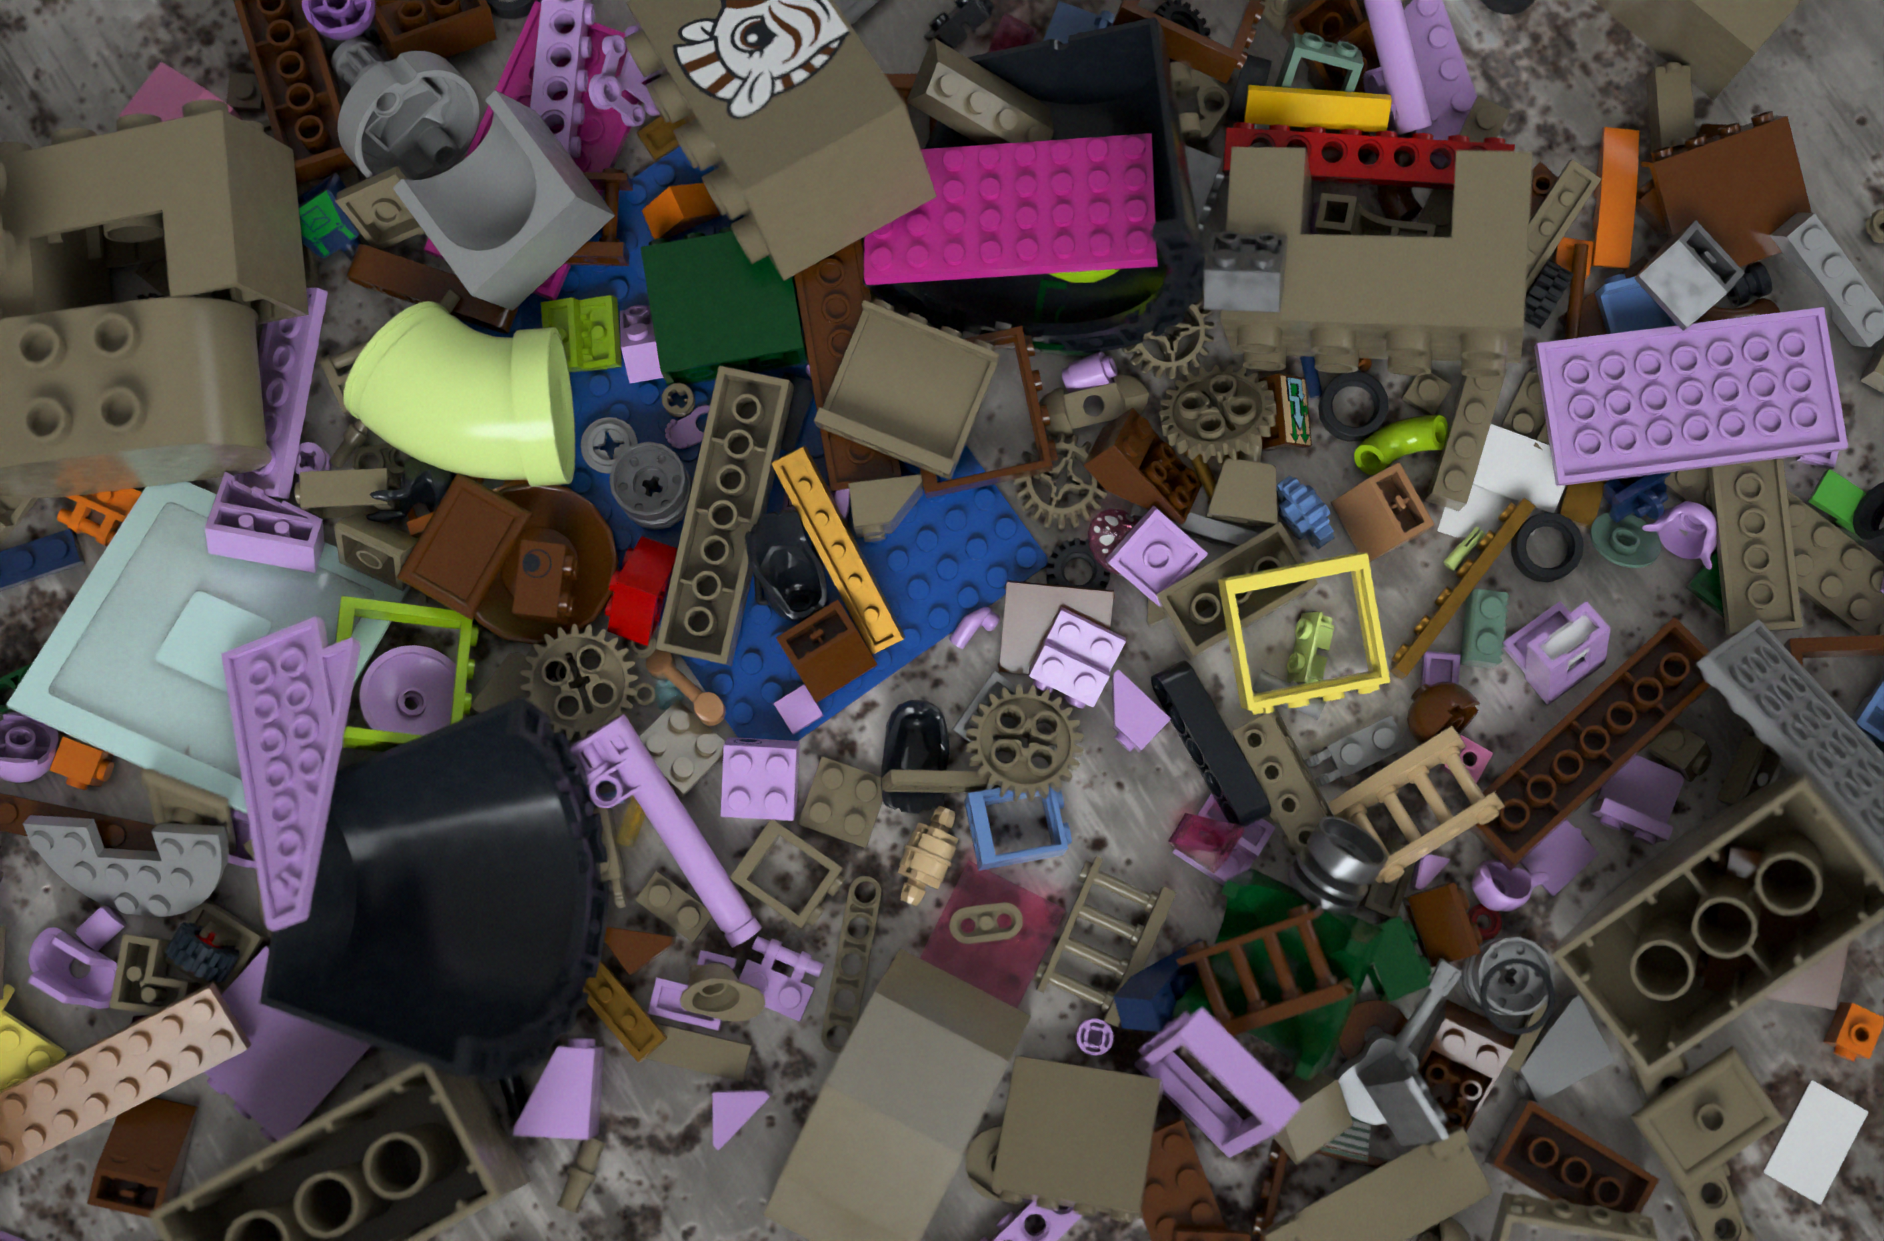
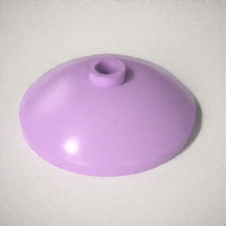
(405, 675)

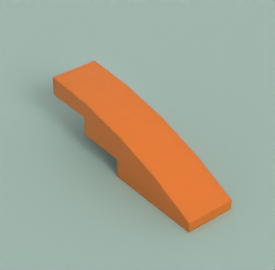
(1615, 198)

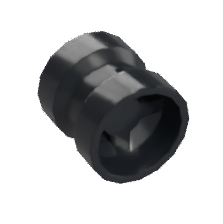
(1753, 282)

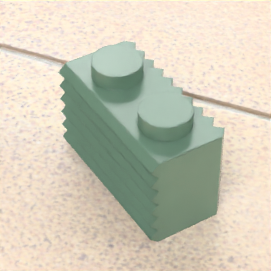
(1484, 628)

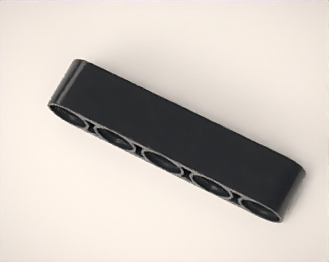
(1210, 744)

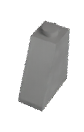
(1563, 1052)

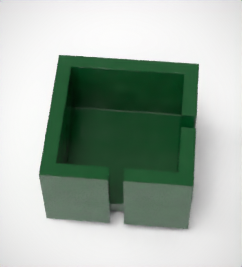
(1396, 964)

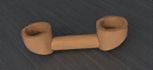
(707, 705)

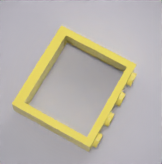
(1331, 688)

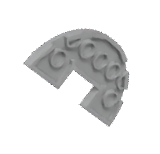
(134, 880)

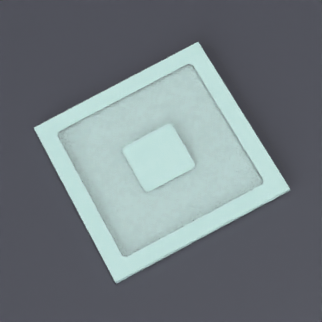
(146, 635)

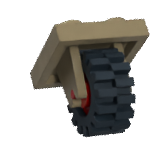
(213, 946)

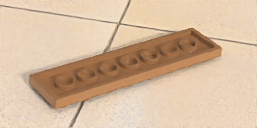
(117, 1074)

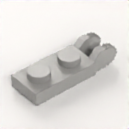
(1359, 750)

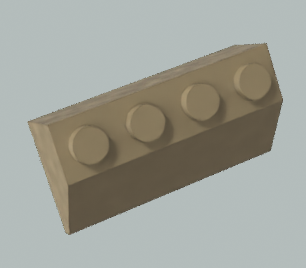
(976, 100)
(1195, 602)

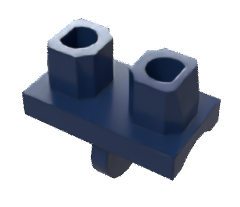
(1641, 497)

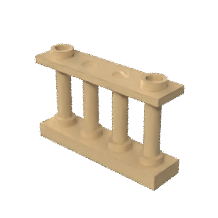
(1415, 769)

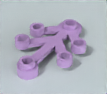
(606, 89)

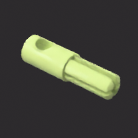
(1461, 551)

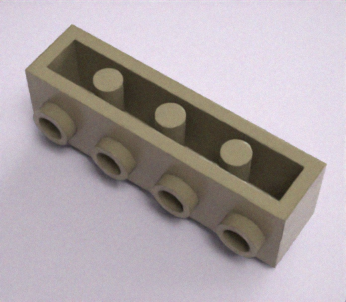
(1283, 778)

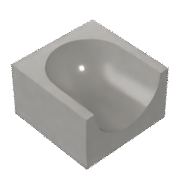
(508, 207)

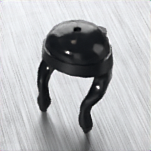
(418, 485)

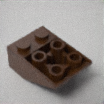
(1142, 468)
(1462, 1061)
(144, 1157)

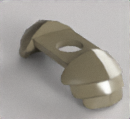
(1067, 409)

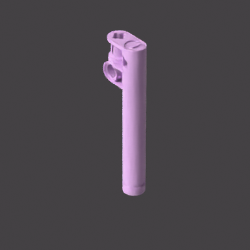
(1398, 67)
(621, 757)

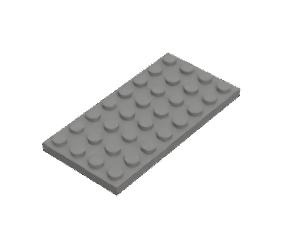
(1803, 727)

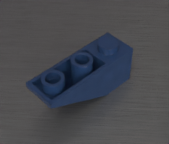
(1152, 994)

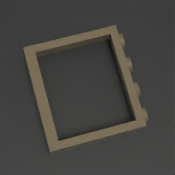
(1570, 1217)

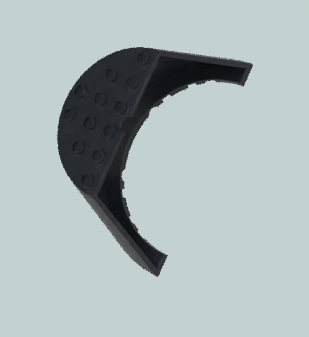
(1095, 87)
(453, 899)

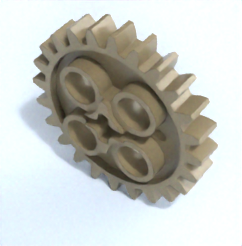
(1200, 426)
(610, 671)
(1020, 774)

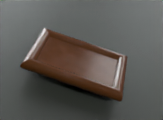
(464, 545)

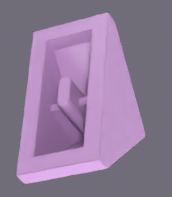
(733, 1110)

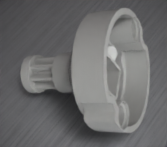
(403, 111)

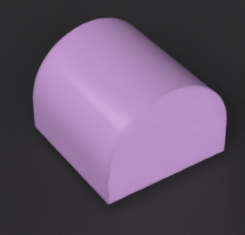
(100, 927)

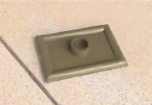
(185, 803)
(1707, 1118)

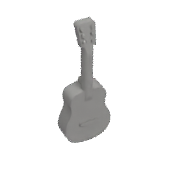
(1380, 1044)

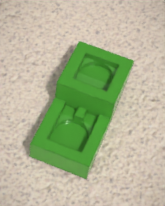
(1837, 498)

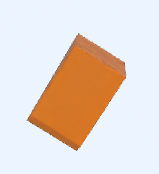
(679, 210)

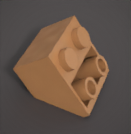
(1382, 512)

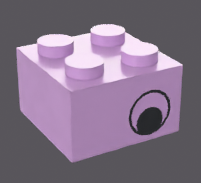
(760, 778)

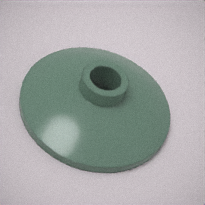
(1625, 541)

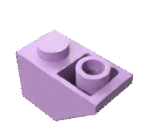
(639, 344)

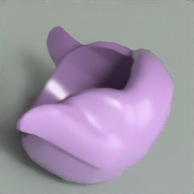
(1699, 524)
(1504, 889)

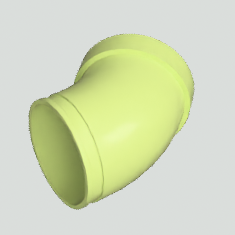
(468, 397)

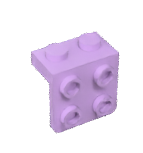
(1640, 800)

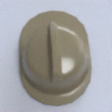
(719, 994)

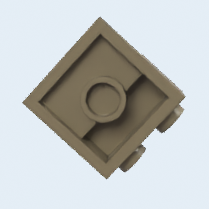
(379, 210)
(1527, 411)

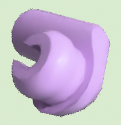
(971, 622)

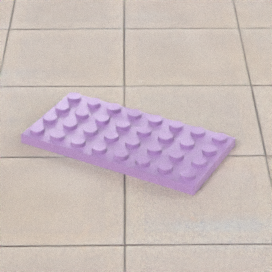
(1690, 396)

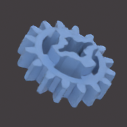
(1304, 512)

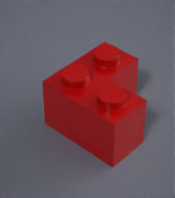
(640, 590)

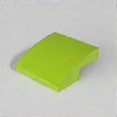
(587, 331)

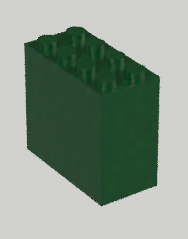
(719, 309)

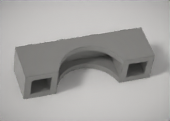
(1818, 255)

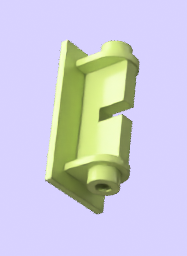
(1311, 632)

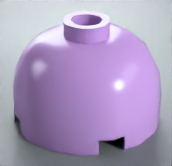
(25, 748)

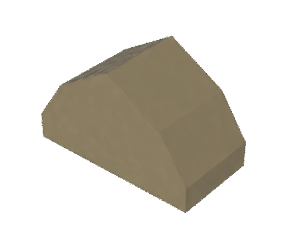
(1644, 939)
(897, 1108)

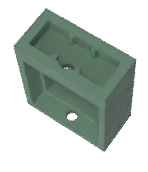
(1315, 48)

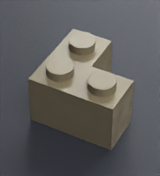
(142, 978)

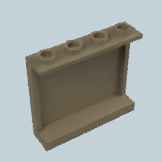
(908, 389)
(1077, 1138)

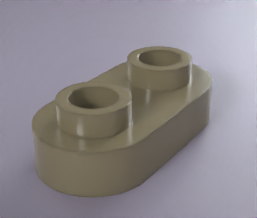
(986, 923)

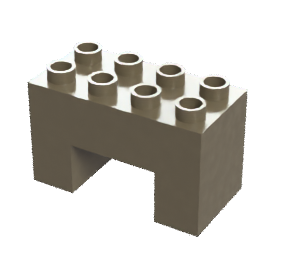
(182, 190)
(1387, 293)

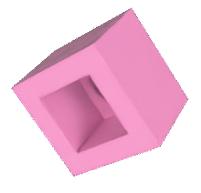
(1480, 755)

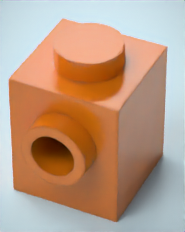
(82, 763)
(1854, 1031)

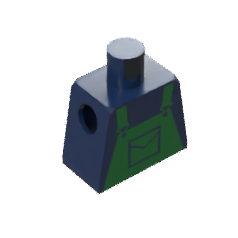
(324, 223)

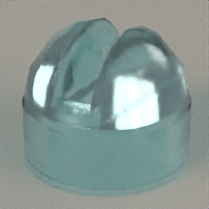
(667, 695)

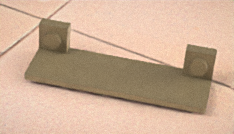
(1394, 1198)

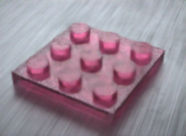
(998, 966)

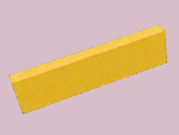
(1317, 108)

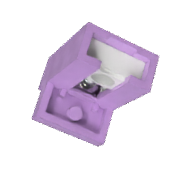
(1560, 649)

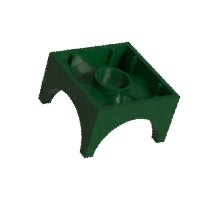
(1348, 947)

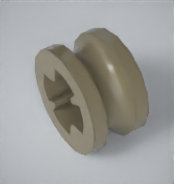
(675, 410)

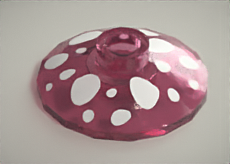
(1106, 532)

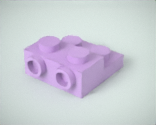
(1076, 658)

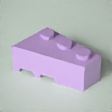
(261, 529)

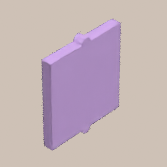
(1560, 856)

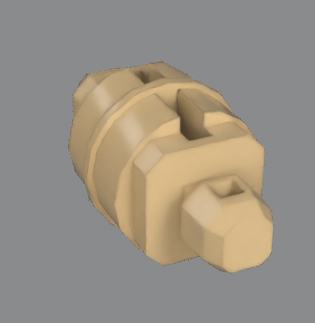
(927, 855)

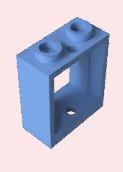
(981, 834)

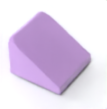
(1425, 870)

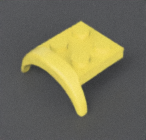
(21, 1047)

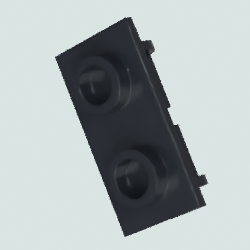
(948, 27)

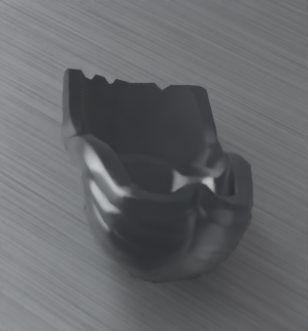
(786, 565)
(915, 741)

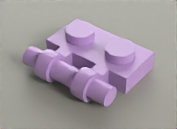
(781, 992)

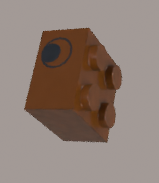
(545, 582)

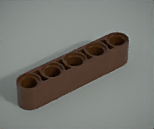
(422, 283)

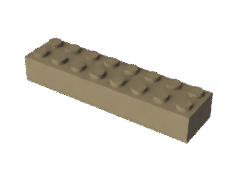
(724, 504)

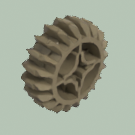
(1169, 346)
(1076, 487)

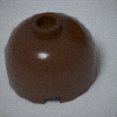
(1439, 708)

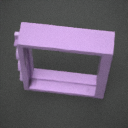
(1232, 1066)

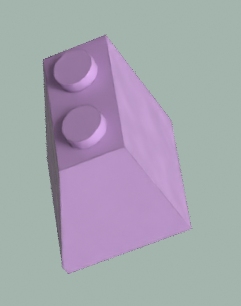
(567, 1094)

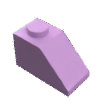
(1134, 714)

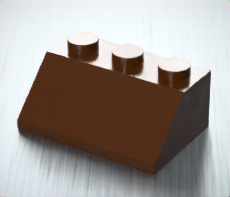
(433, 25)

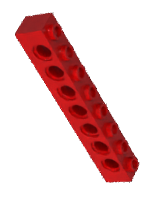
(1350, 141)

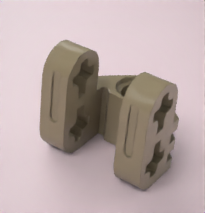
(1202, 126)

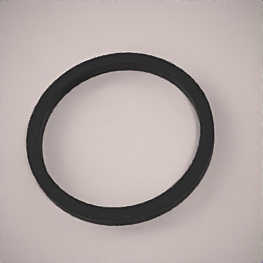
(1551, 996)

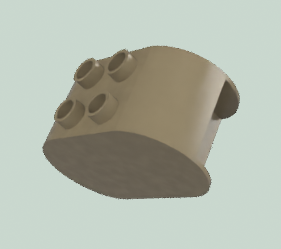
(129, 397)

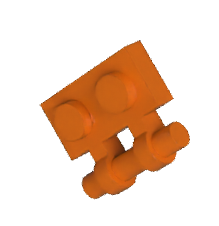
(113, 504)

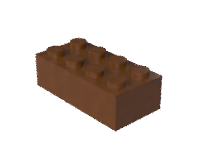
(1567, 1163)

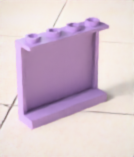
(288, 1063)

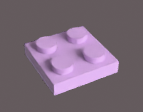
(1156, 554)

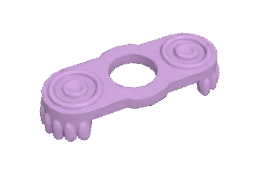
(684, 432)

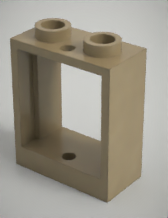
(345, 492)
(757, 854)

